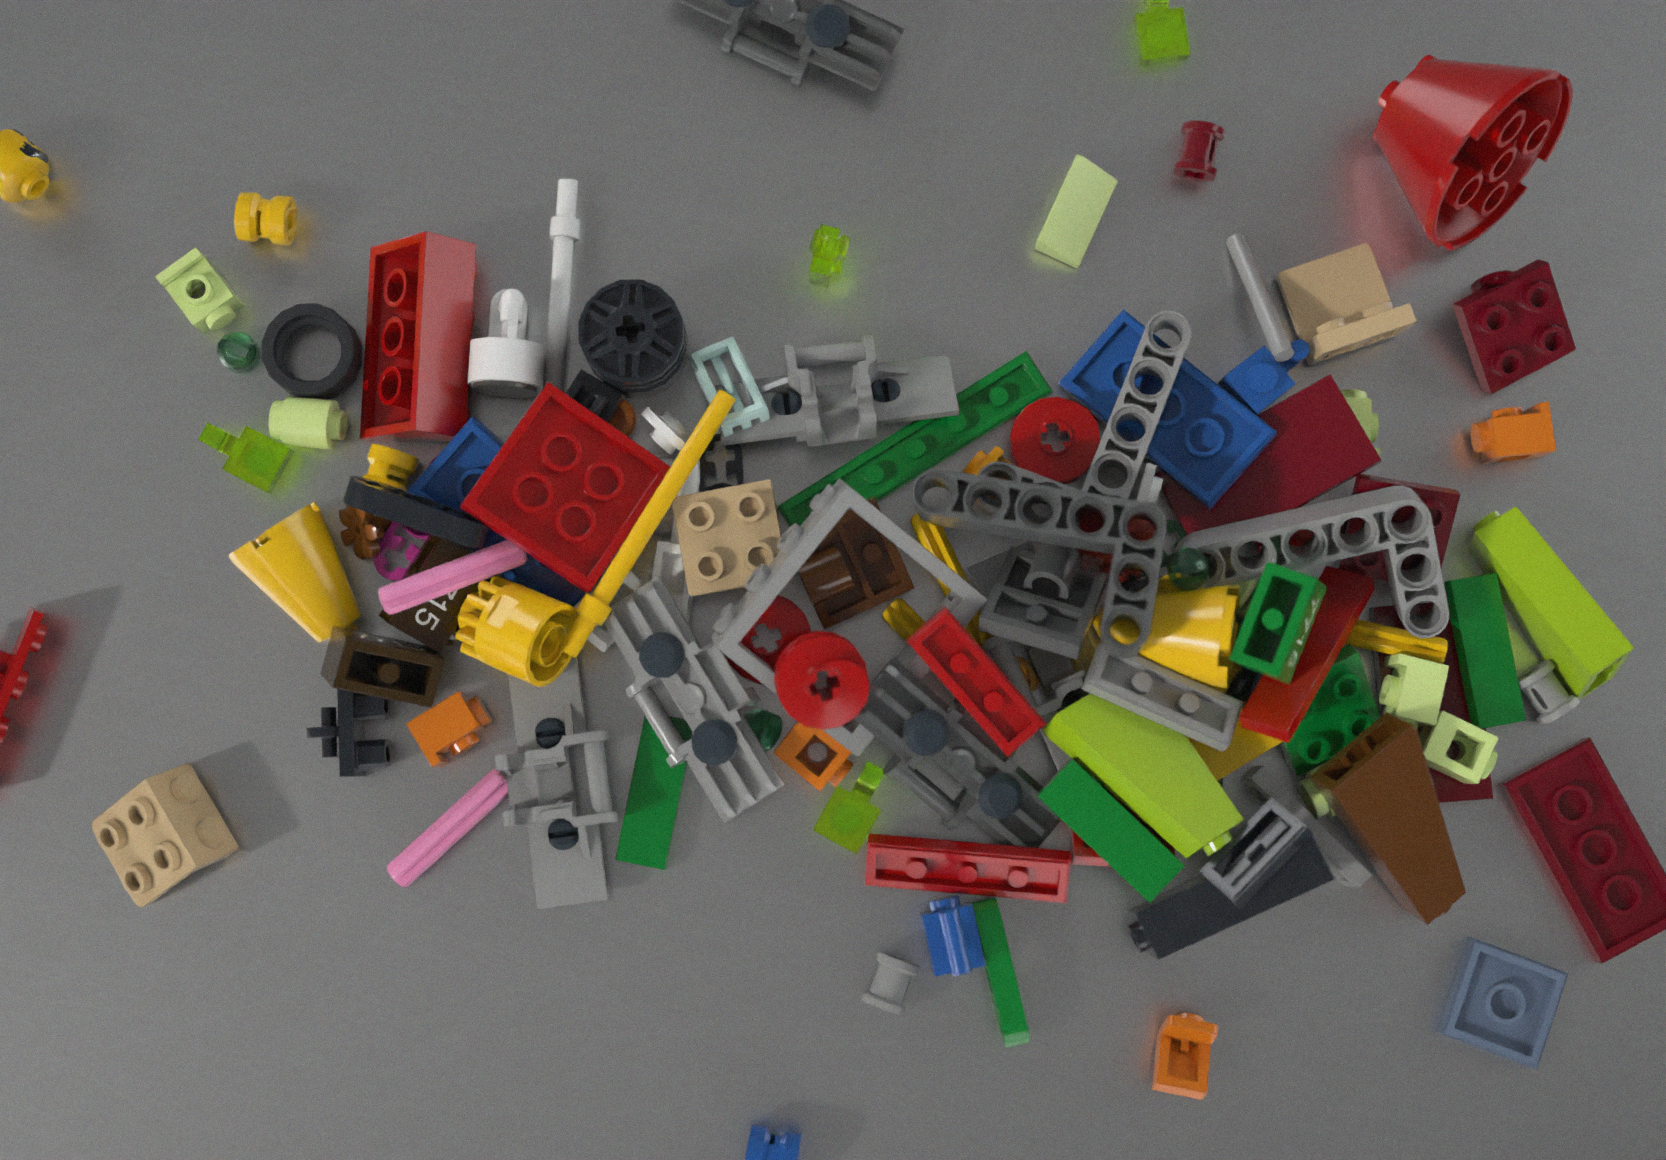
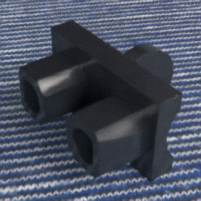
(355, 752)

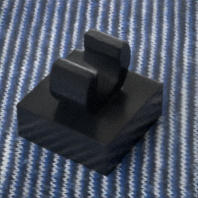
(595, 395)

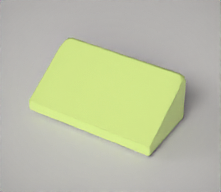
(1076, 212)

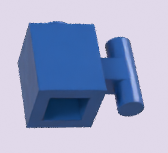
(1261, 379)
(952, 937)

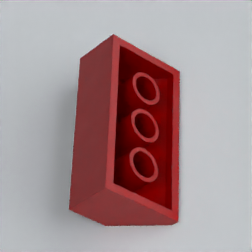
(418, 339)

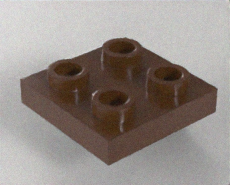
(853, 570)

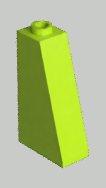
(1549, 603)
(1148, 771)

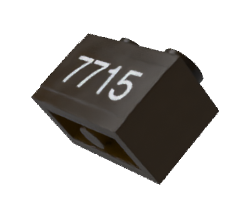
(436, 620)
(382, 667)

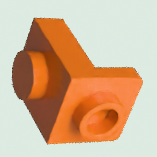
(1183, 1055)

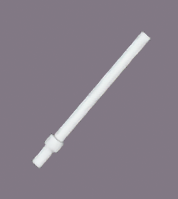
(564, 232)

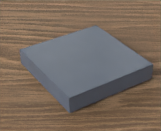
(1502, 1002)

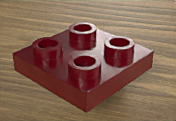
(1513, 324)
(1441, 504)

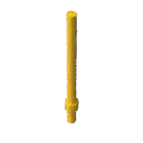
(594, 607)

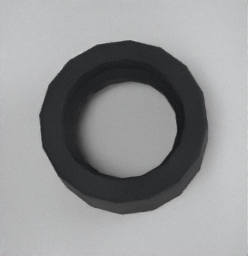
(285, 325)

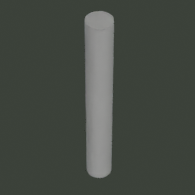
(1260, 297)

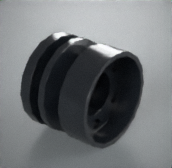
(662, 343)

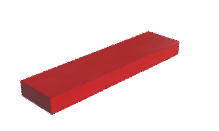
(1279, 707)
(967, 868)

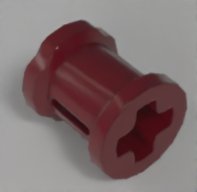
(1199, 151)

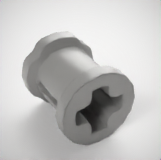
(1546, 692)
(890, 983)

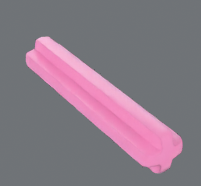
(450, 576)
(448, 828)

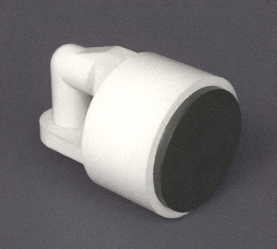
(504, 360)

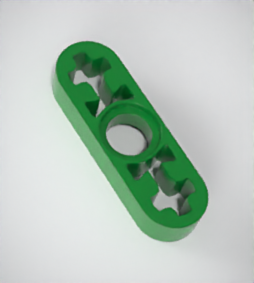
(1001, 974)

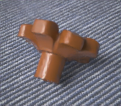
(362, 531)

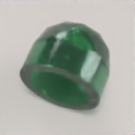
(233, 361)
(1188, 561)
(765, 725)

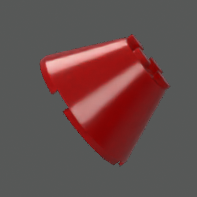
(1467, 139)

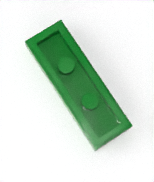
(1484, 651)
(652, 801)
(1110, 830)

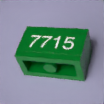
(1278, 622)

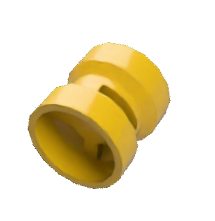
(265, 218)
(390, 466)

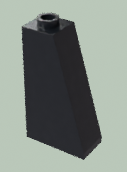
(1200, 910)

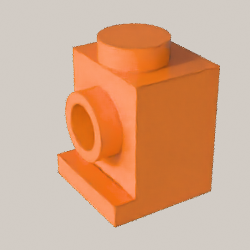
(1514, 434)
(449, 727)
(794, 752)

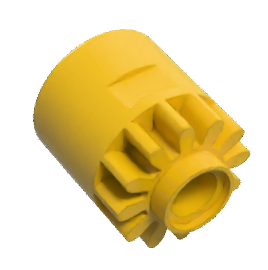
(516, 630)

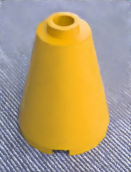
(301, 572)
(1189, 632)

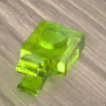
(1161, 34)
(828, 254)
(251, 456)
(849, 814)

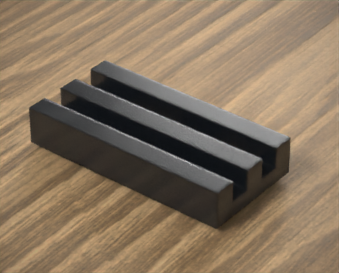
(1261, 858)

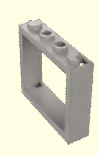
(795, 548)

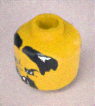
(22, 168)

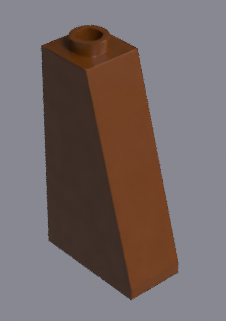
(1393, 814)

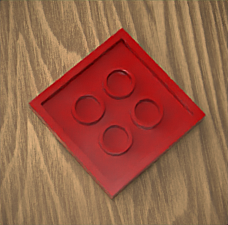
(566, 488)

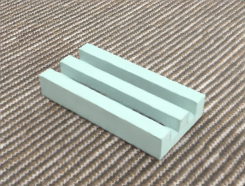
(741, 415)

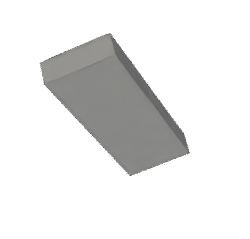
(1164, 697)
(1338, 858)

